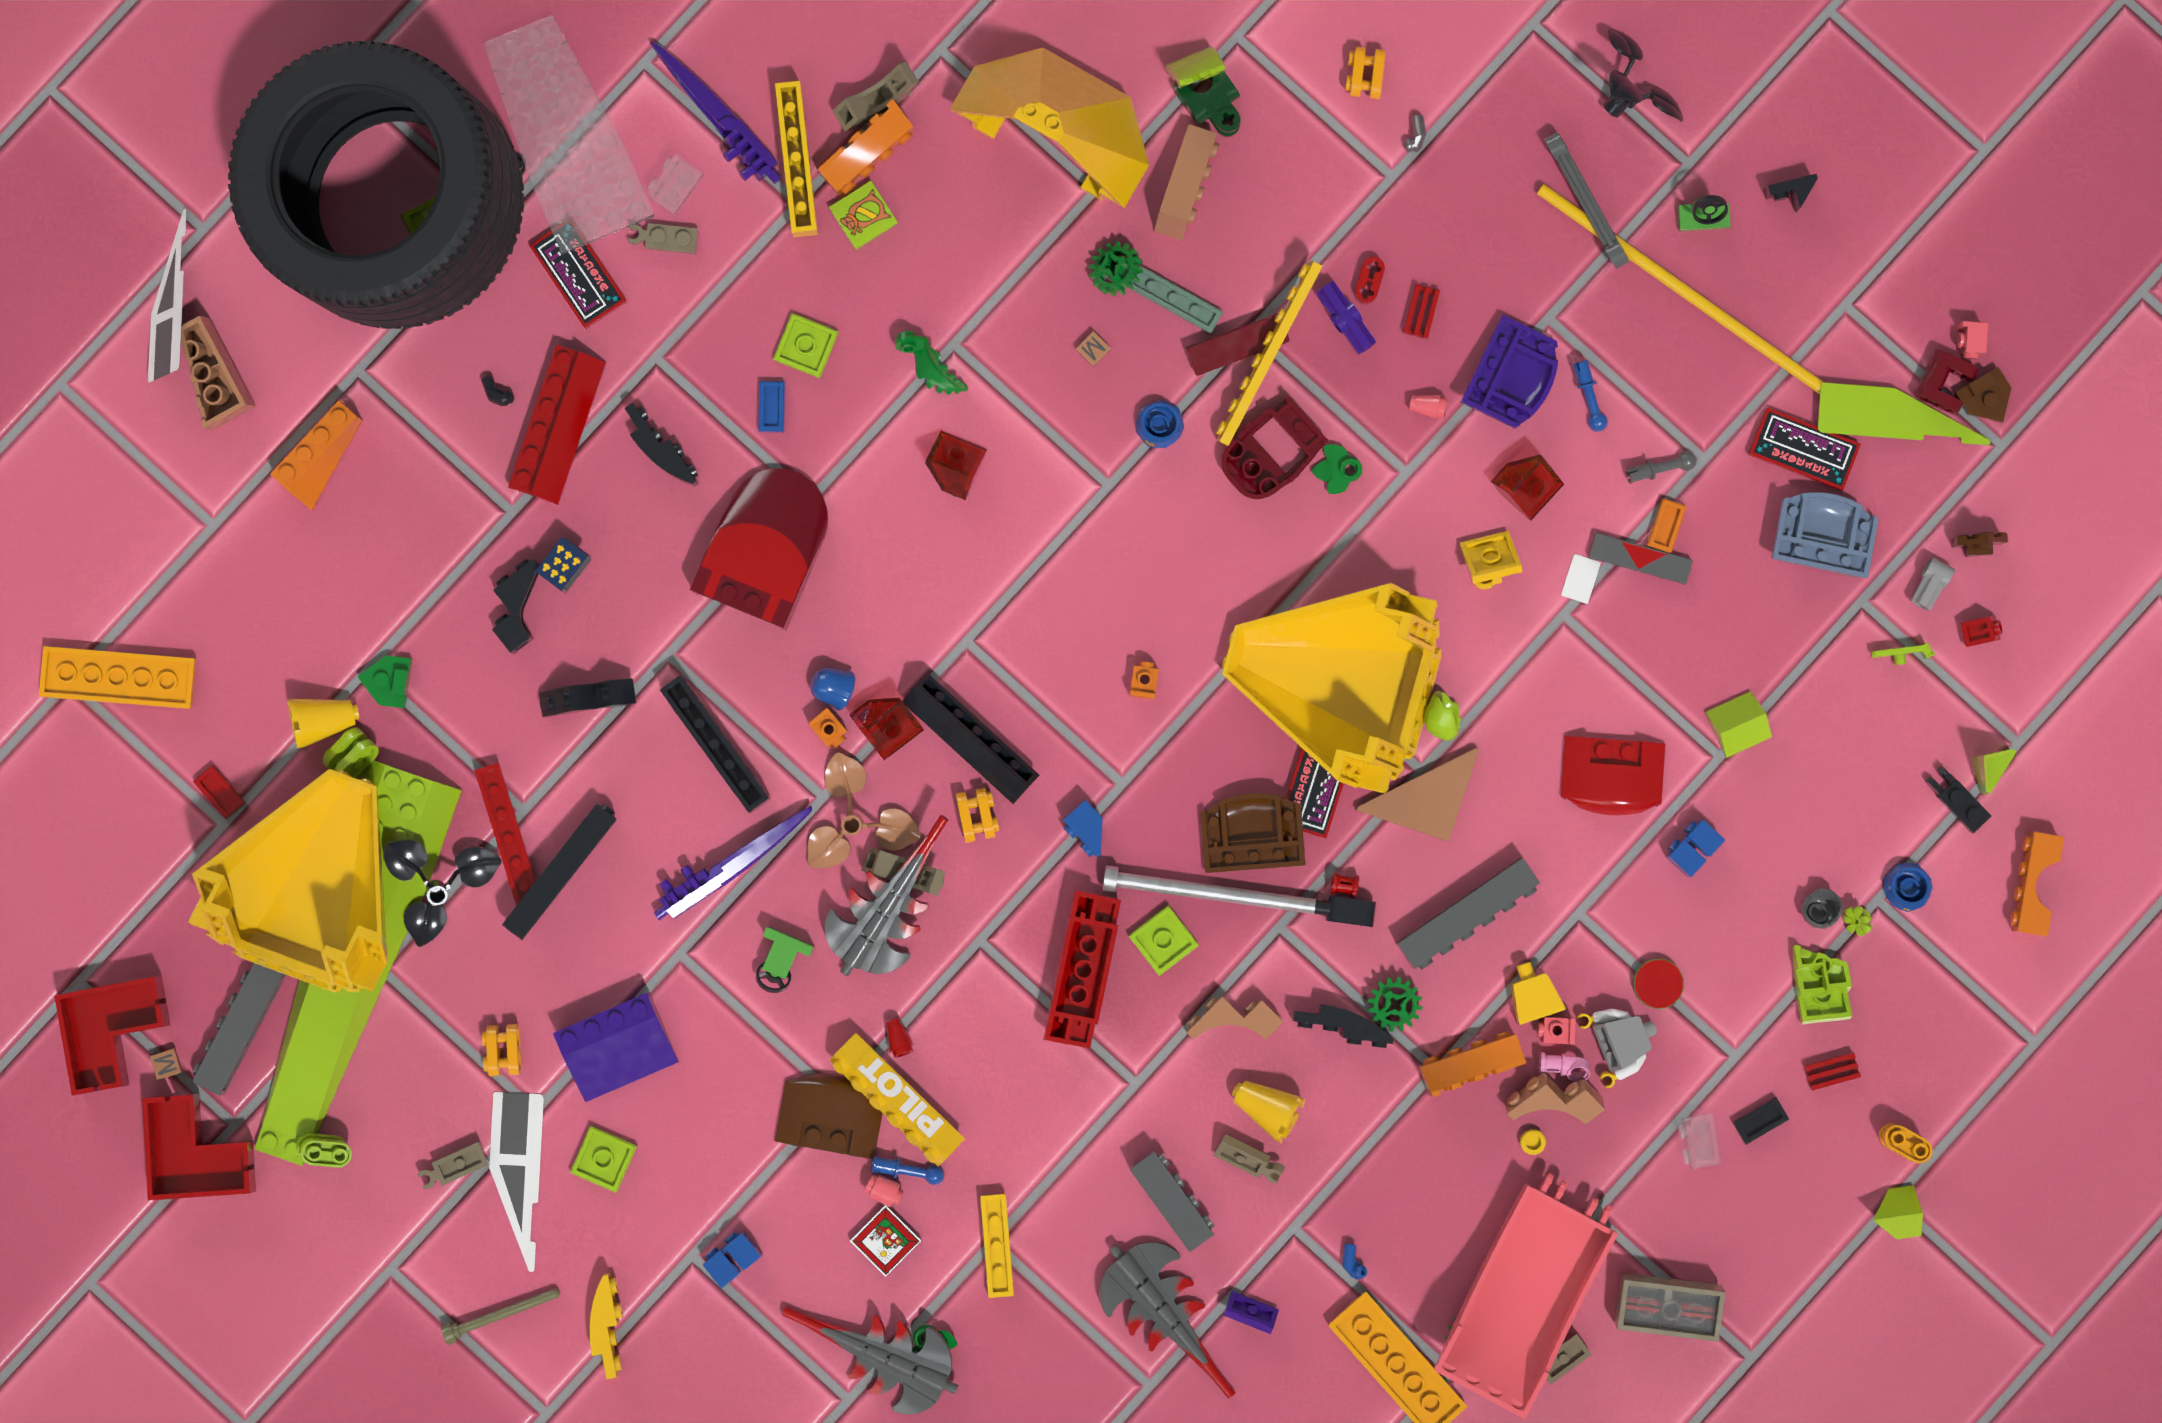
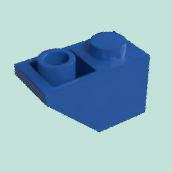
(1087, 826)

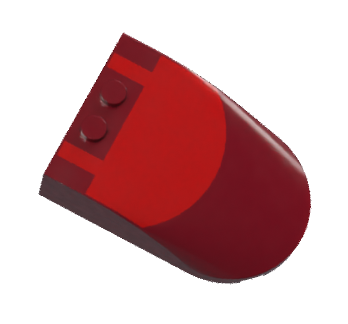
(765, 546)

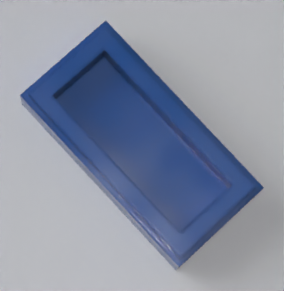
(771, 406)

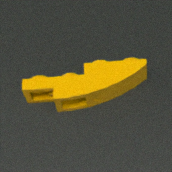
(605, 1314)

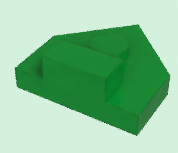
(388, 681)

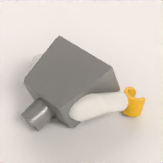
(1622, 1041)

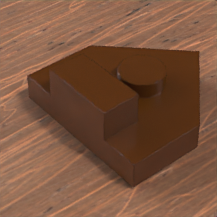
(1986, 396)
(1979, 544)

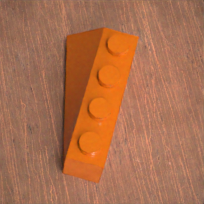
(867, 149)
(316, 456)
(1471, 1064)

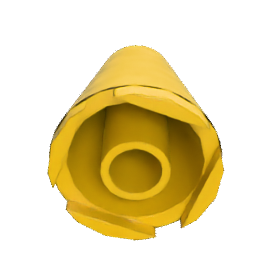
(320, 718)
(1269, 1108)

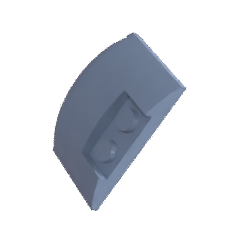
(1825, 534)

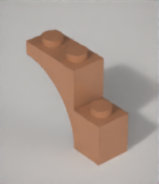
(1220, 1012)
(1543, 1094)

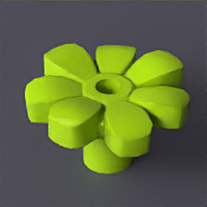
(1858, 920)

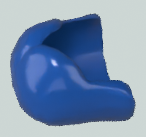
(833, 686)

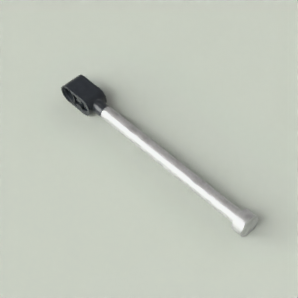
(1335, 909)

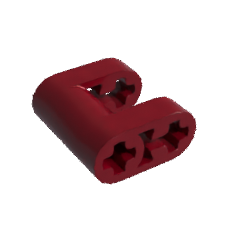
(1936, 376)

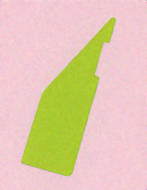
(1885, 414)

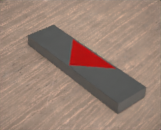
(1640, 558)

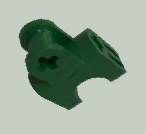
(1213, 104)

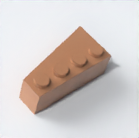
(1186, 182)
(215, 379)

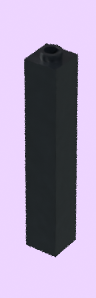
(560, 871)

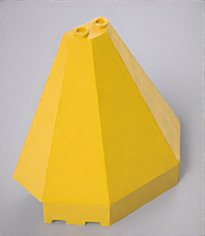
(1069, 107)
(1344, 678)
(304, 888)

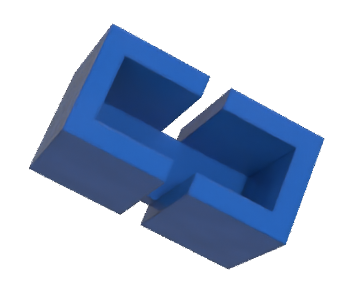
(1685, 856)
(721, 1265)

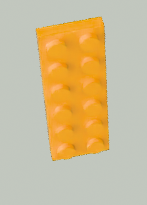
(117, 677)
(1396, 1363)

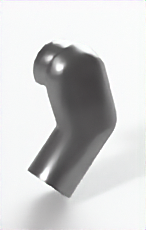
(1415, 143)

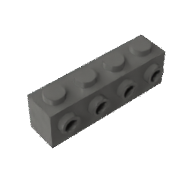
(1171, 1200)

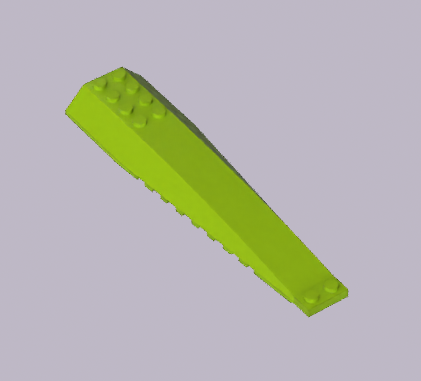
(328, 1024)

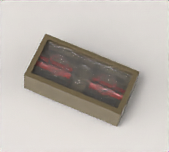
(1669, 1307)

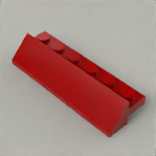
(557, 424)
(1083, 969)

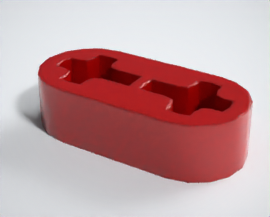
(1375, 282)

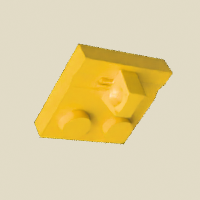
(1491, 557)

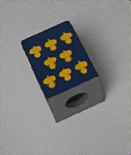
(563, 565)

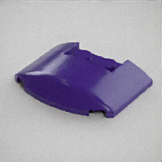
(1513, 374)

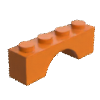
(2030, 914)

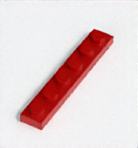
(505, 830)

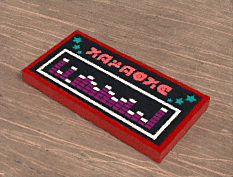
(579, 279)
(1804, 449)
(1317, 794)

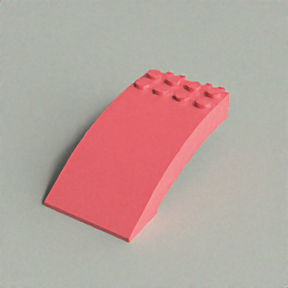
(1526, 1297)

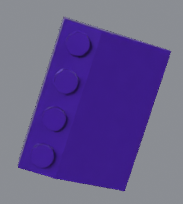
(616, 1047)

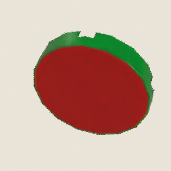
(1658, 983)

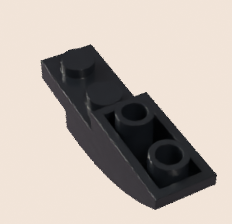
(664, 455)
(1353, 1026)

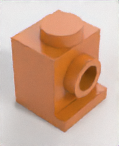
(1141, 690)
(821, 721)

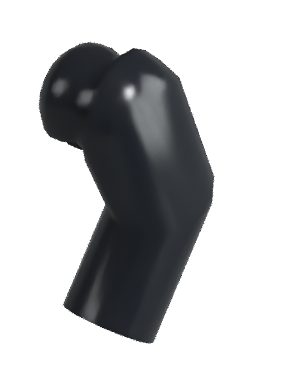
(496, 395)

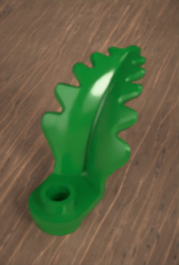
(928, 363)

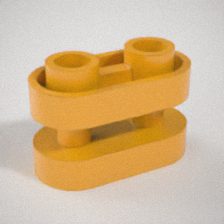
(1357, 60)
(988, 825)
(493, 1062)
(1905, 1143)

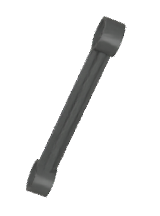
(1589, 204)

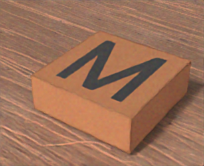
(1093, 349)
(166, 1064)

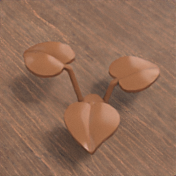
(828, 847)

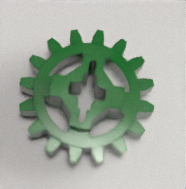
(1125, 271)
(1408, 994)

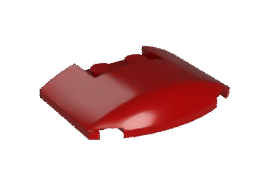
(1612, 775)

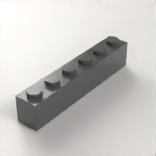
(1467, 913)
(237, 1028)

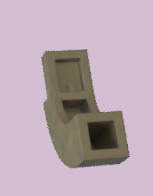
(863, 106)
(887, 865)

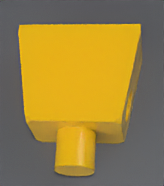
(1534, 995)

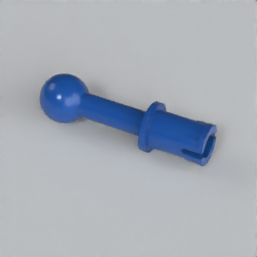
(1597, 420)
(933, 1174)

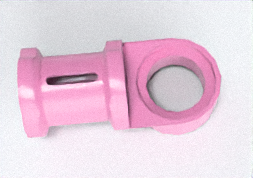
(1564, 1066)

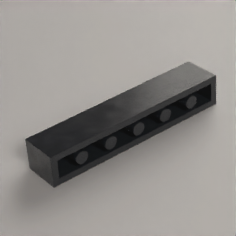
(970, 738)
(715, 744)

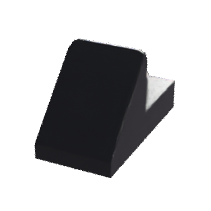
(1798, 188)

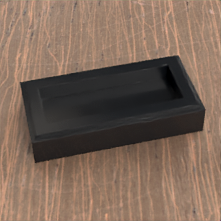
(1760, 1120)

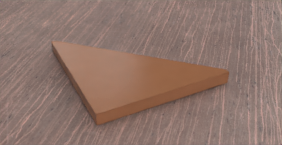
(1428, 801)

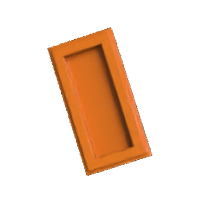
(1666, 526)

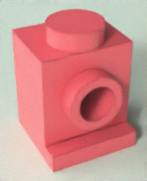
(1972, 339)
(1567, 1027)

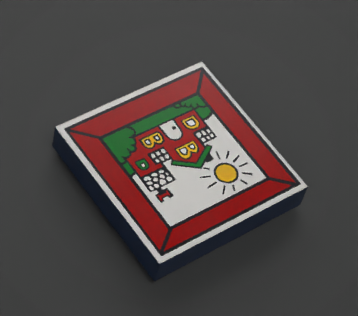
(885, 1240)

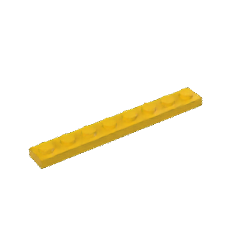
(1272, 344)

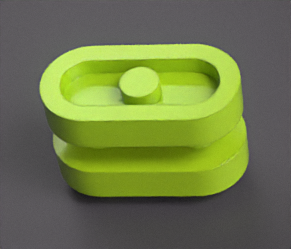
(351, 753)
(324, 1150)

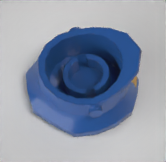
(1159, 424)
(1907, 887)

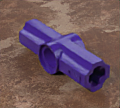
(1345, 317)

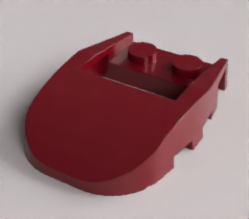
(1253, 469)

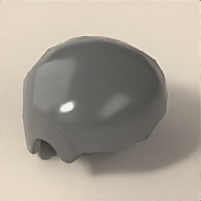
(1822, 908)

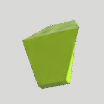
(1991, 767)
(1900, 1213)

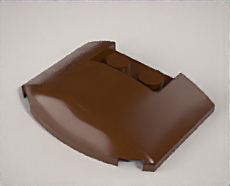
(1252, 833)
(828, 1116)

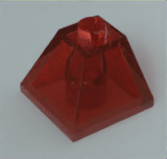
(955, 464)
(1528, 484)
(886, 724)

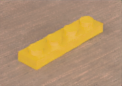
(997, 1245)

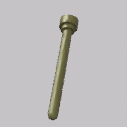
(453, 1332)

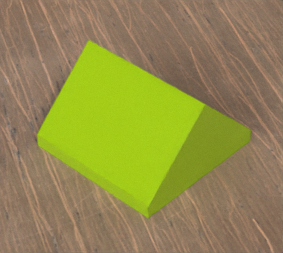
(1739, 724)

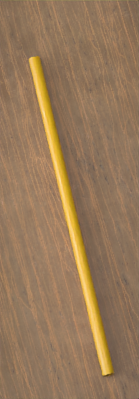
(1689, 294)

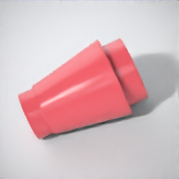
(1429, 405)

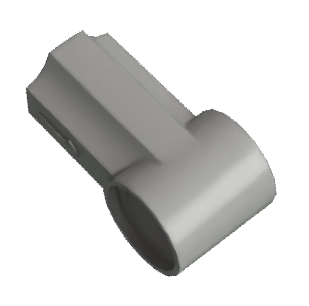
(1935, 578)

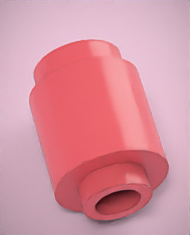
(883, 1190)

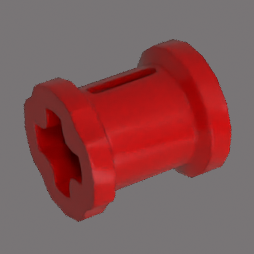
(1344, 884)

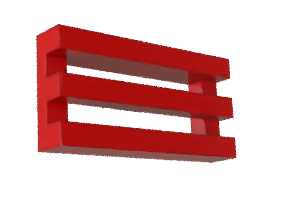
(1426, 290)
(1853, 1065)

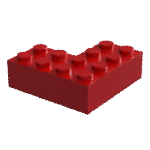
(93, 1027)
(179, 1161)

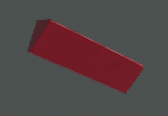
(1231, 346)

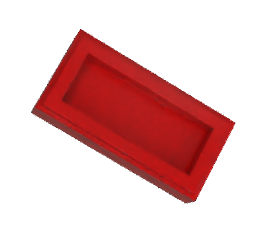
(219, 792)

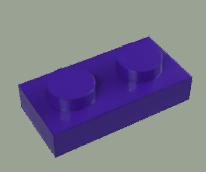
(1251, 1312)

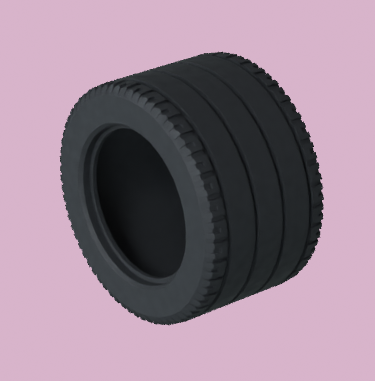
(301, 126)

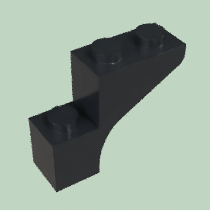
(514, 594)
(587, 697)

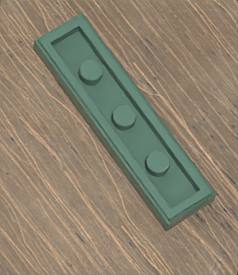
(1177, 300)

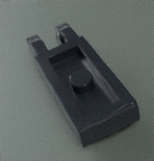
(1959, 801)

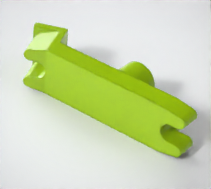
(1899, 653)

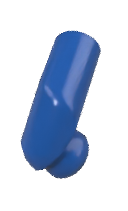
(1351, 1264)

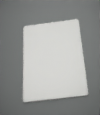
(1580, 578)

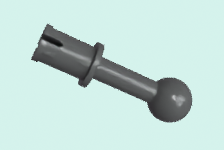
(1685, 461)

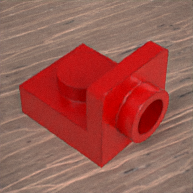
(1981, 631)

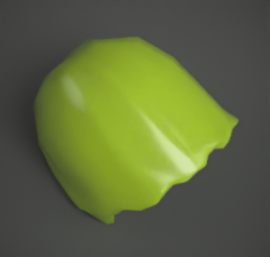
(1442, 717)

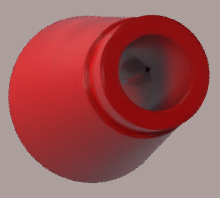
(898, 1038)

